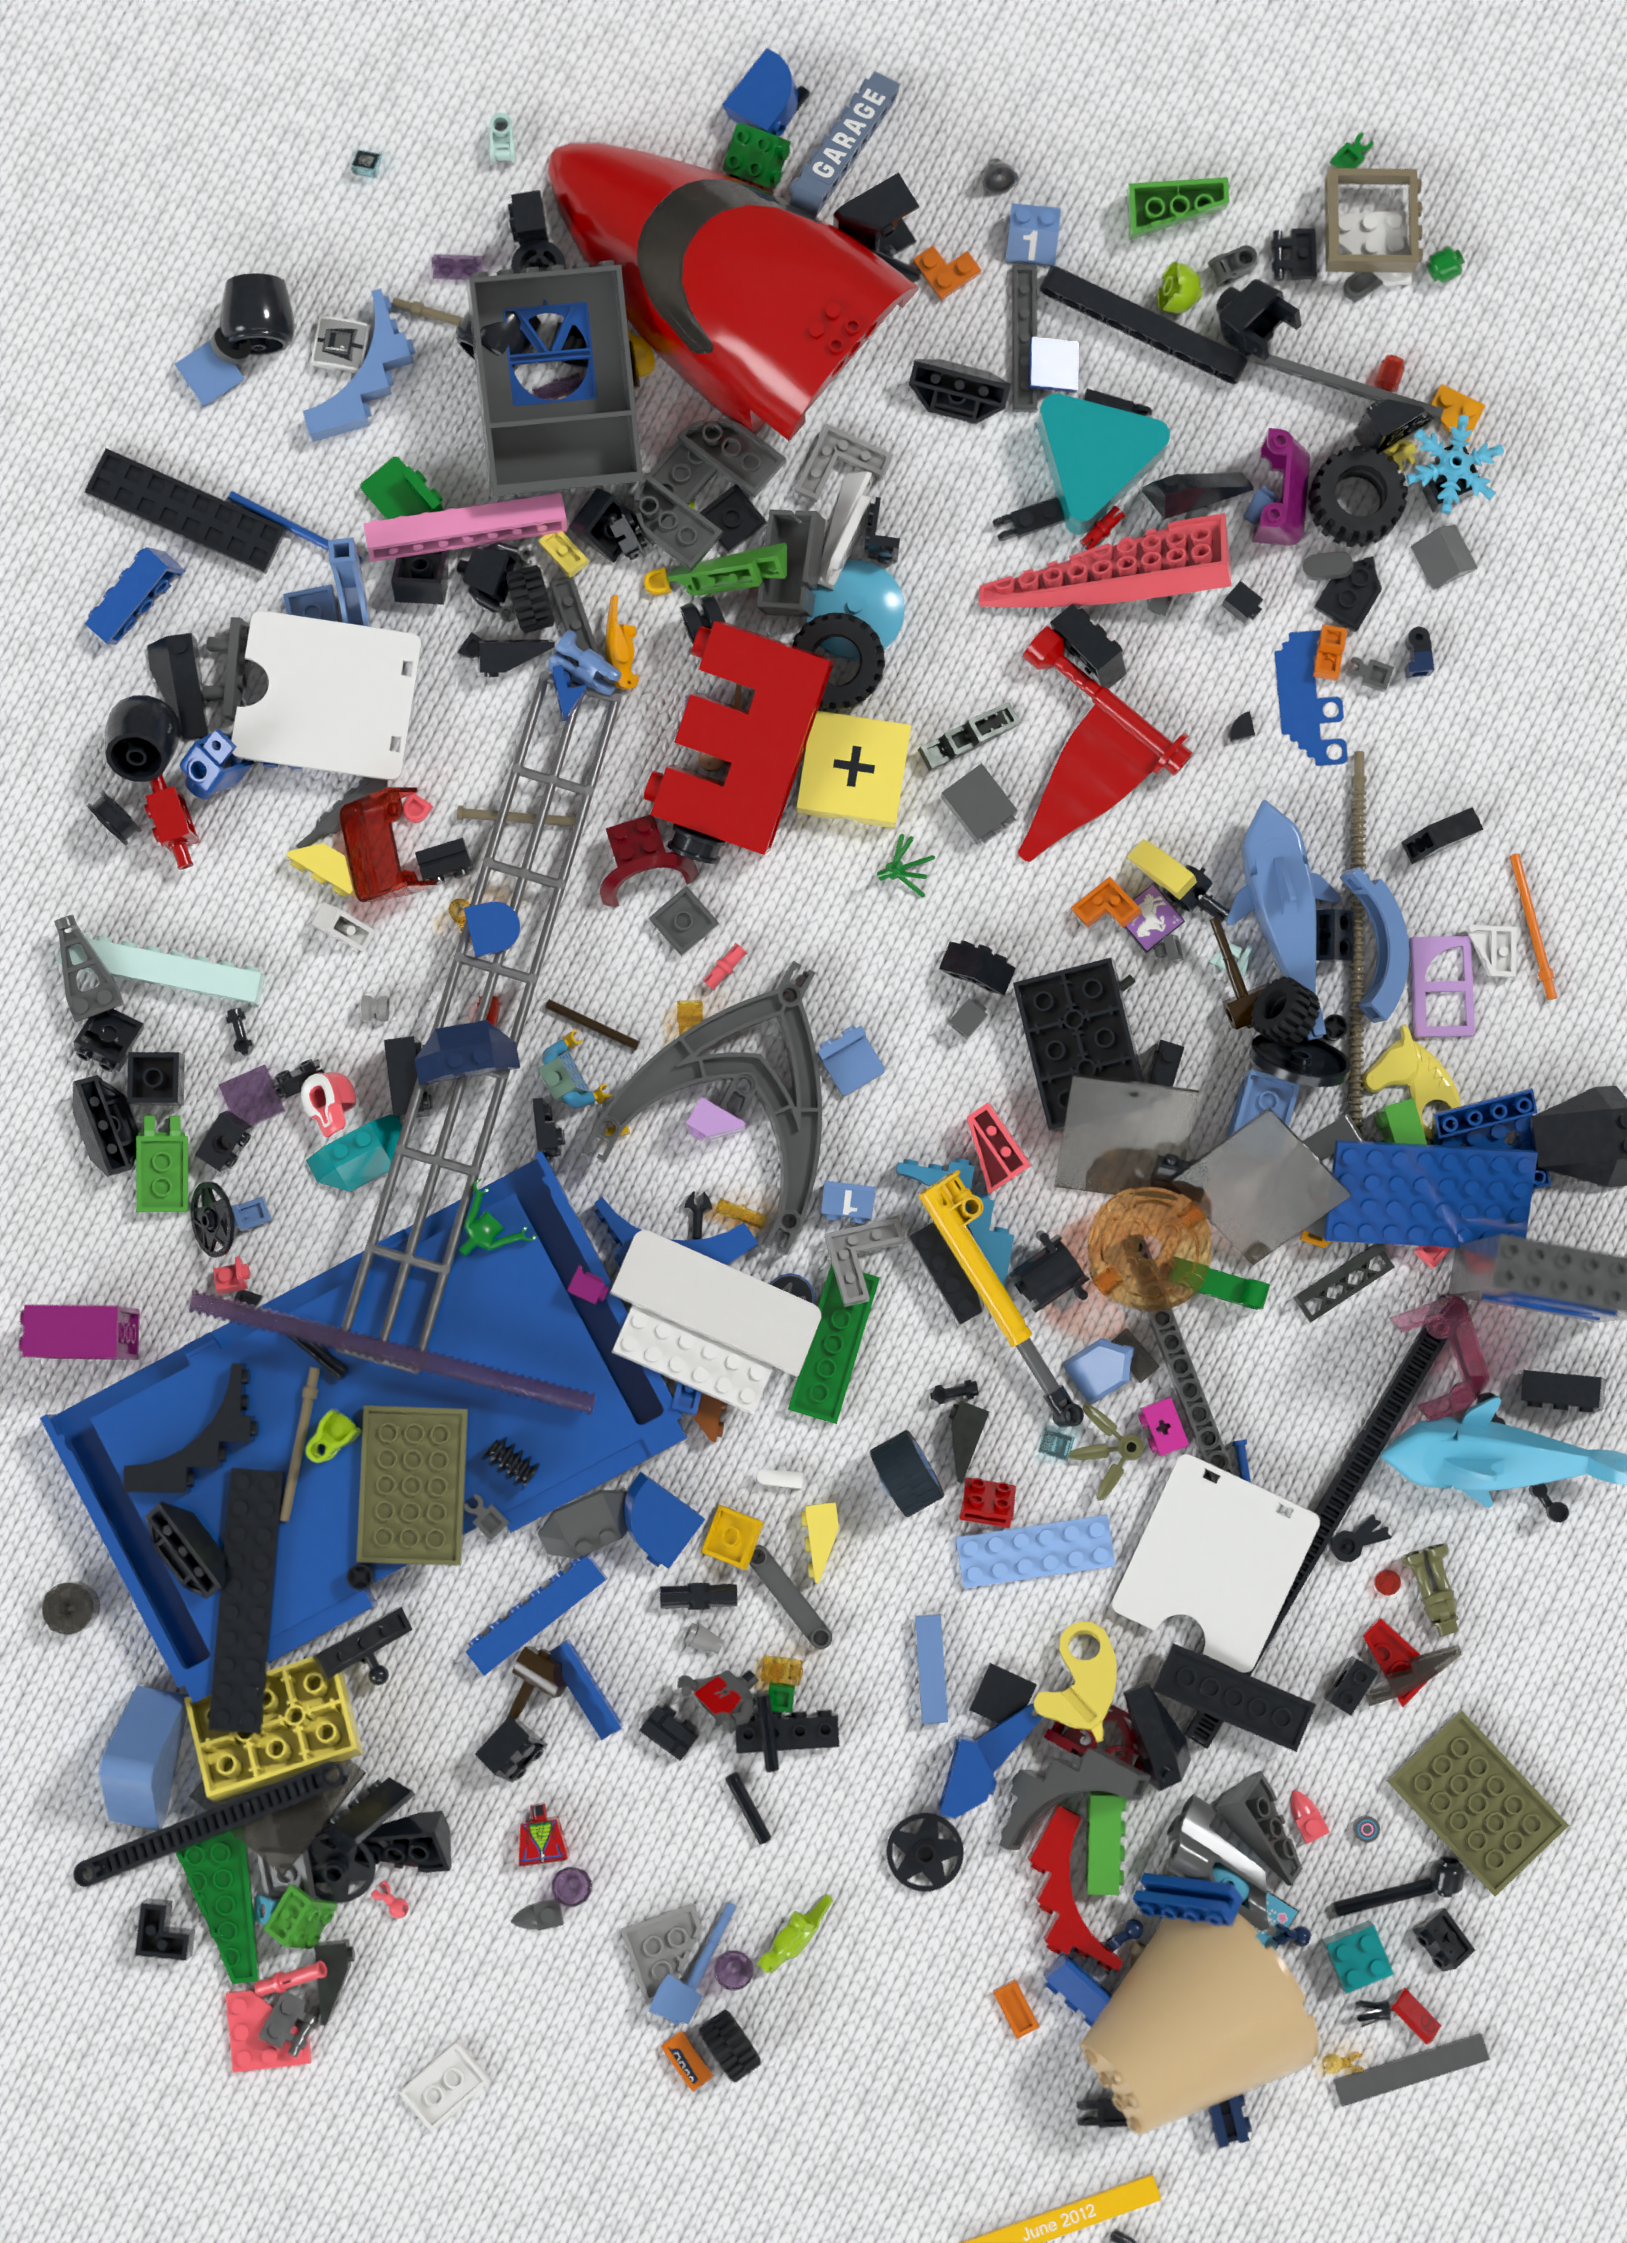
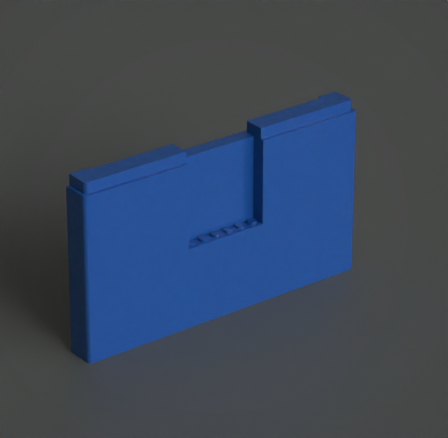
(496, 1310)

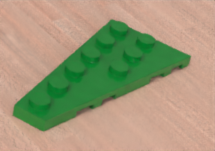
(222, 1888)

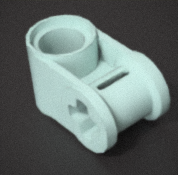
(501, 142)

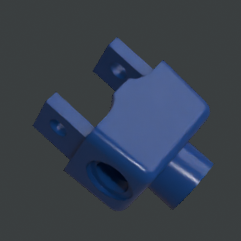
(205, 762)

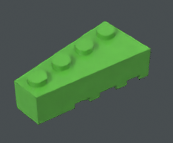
(1171, 203)
(1104, 1842)

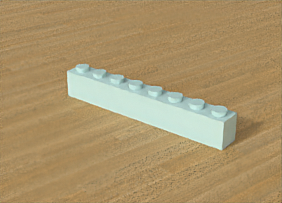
(174, 970)

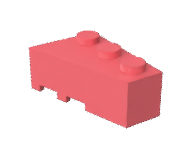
(996, 1148)

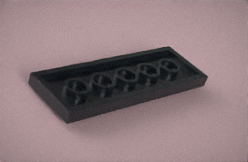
(1234, 1697)

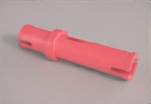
(282, 1981)

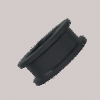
(537, 254)
(114, 817)
(695, 845)

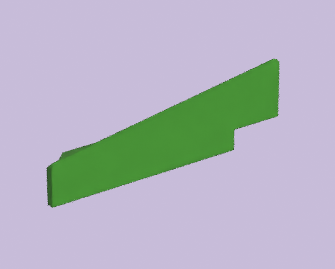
(733, 571)

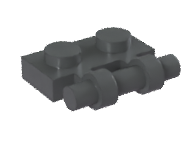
(282, 2019)

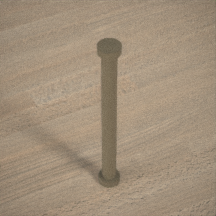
(513, 817)

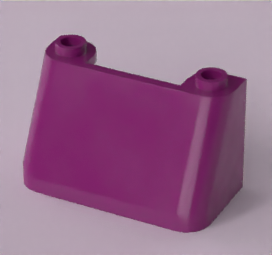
(1285, 521)

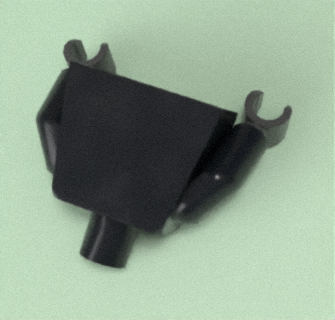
(487, 574)

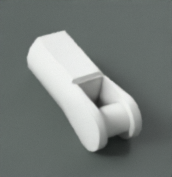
(780, 1478)

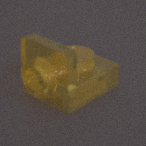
(781, 1670)

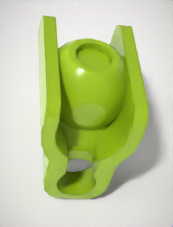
(335, 1433)

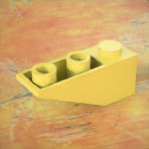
(822, 1530)

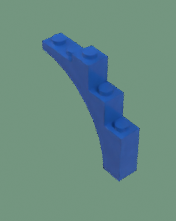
(723, 1247)

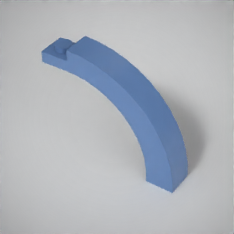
(349, 581)
(1391, 944)

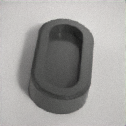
(1360, 285)
(1328, 566)

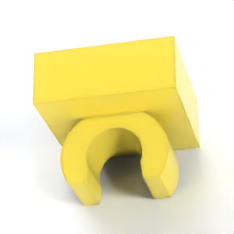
(1400, 451)

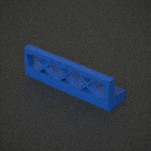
(586, 1690)

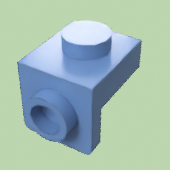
(251, 1214)

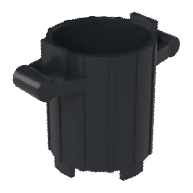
(1049, 1273)

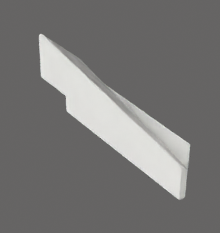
(846, 526)

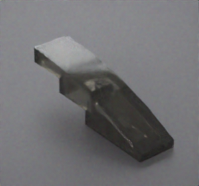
(1422, 1669)

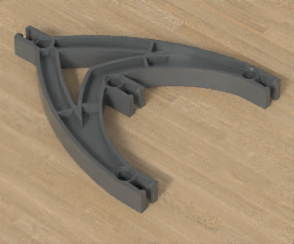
(794, 1123)

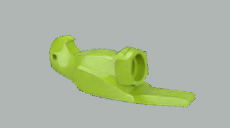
(794, 1936)

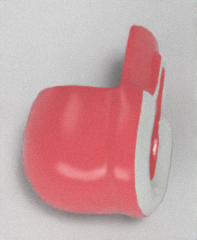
(326, 1099)

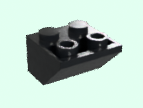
(511, 1749)

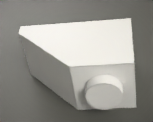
(343, 927)

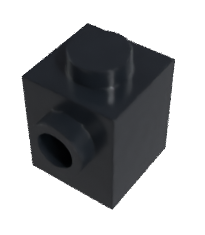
(1243, 603)

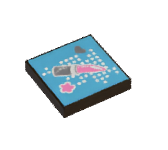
(1277, 1912)

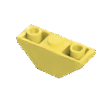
(325, 865)

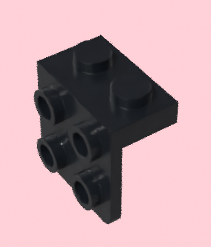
(879, 547)

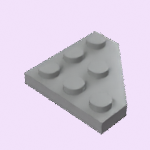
(661, 1946)

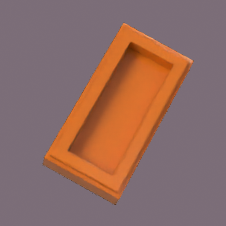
(1016, 2009)

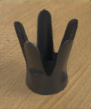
(1381, 2013)

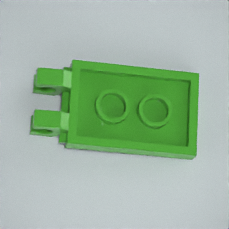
(161, 1168)

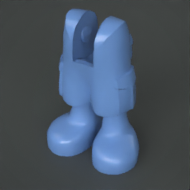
(591, 665)

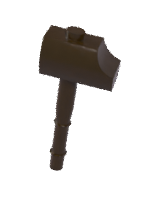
(1241, 1005)
(537, 1671)

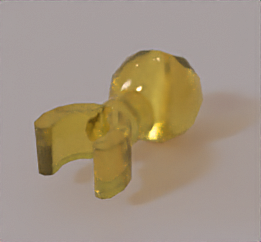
(1336, 2063)

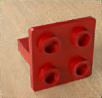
(988, 1502)

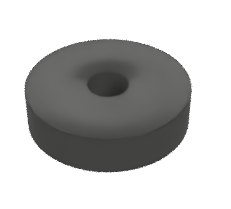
(226, 354)

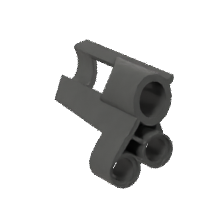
(1200, 1848)

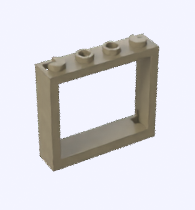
(1371, 263)

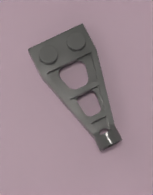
(93, 1001)

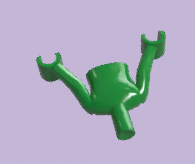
(486, 1228)

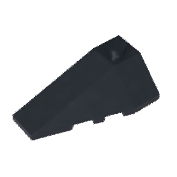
(1192, 491)

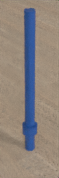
(276, 518)

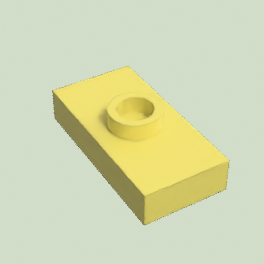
(564, 553)

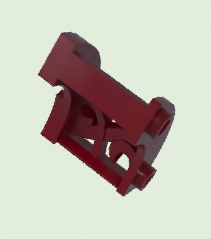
(1071, 1737)

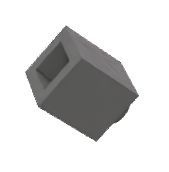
(968, 1018)

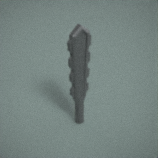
(330, 821)

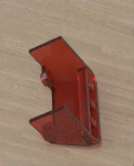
(373, 848)

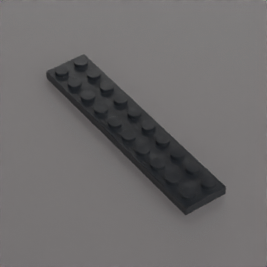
(246, 1600)

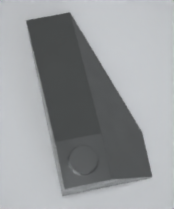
(1254, 1819)

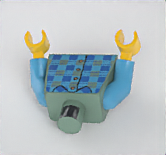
(564, 1076)

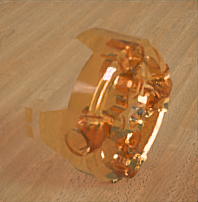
(1129, 1278)

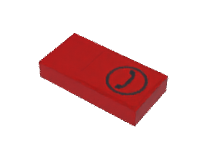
(1415, 2016)

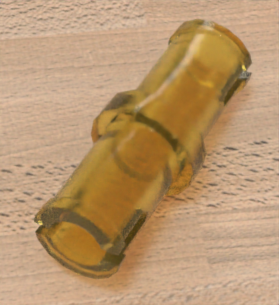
(741, 1213)

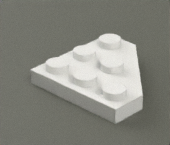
(1376, 235)

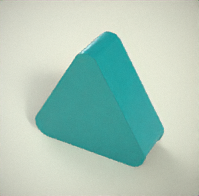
(1096, 455)

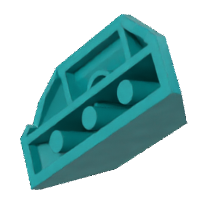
(357, 1155)

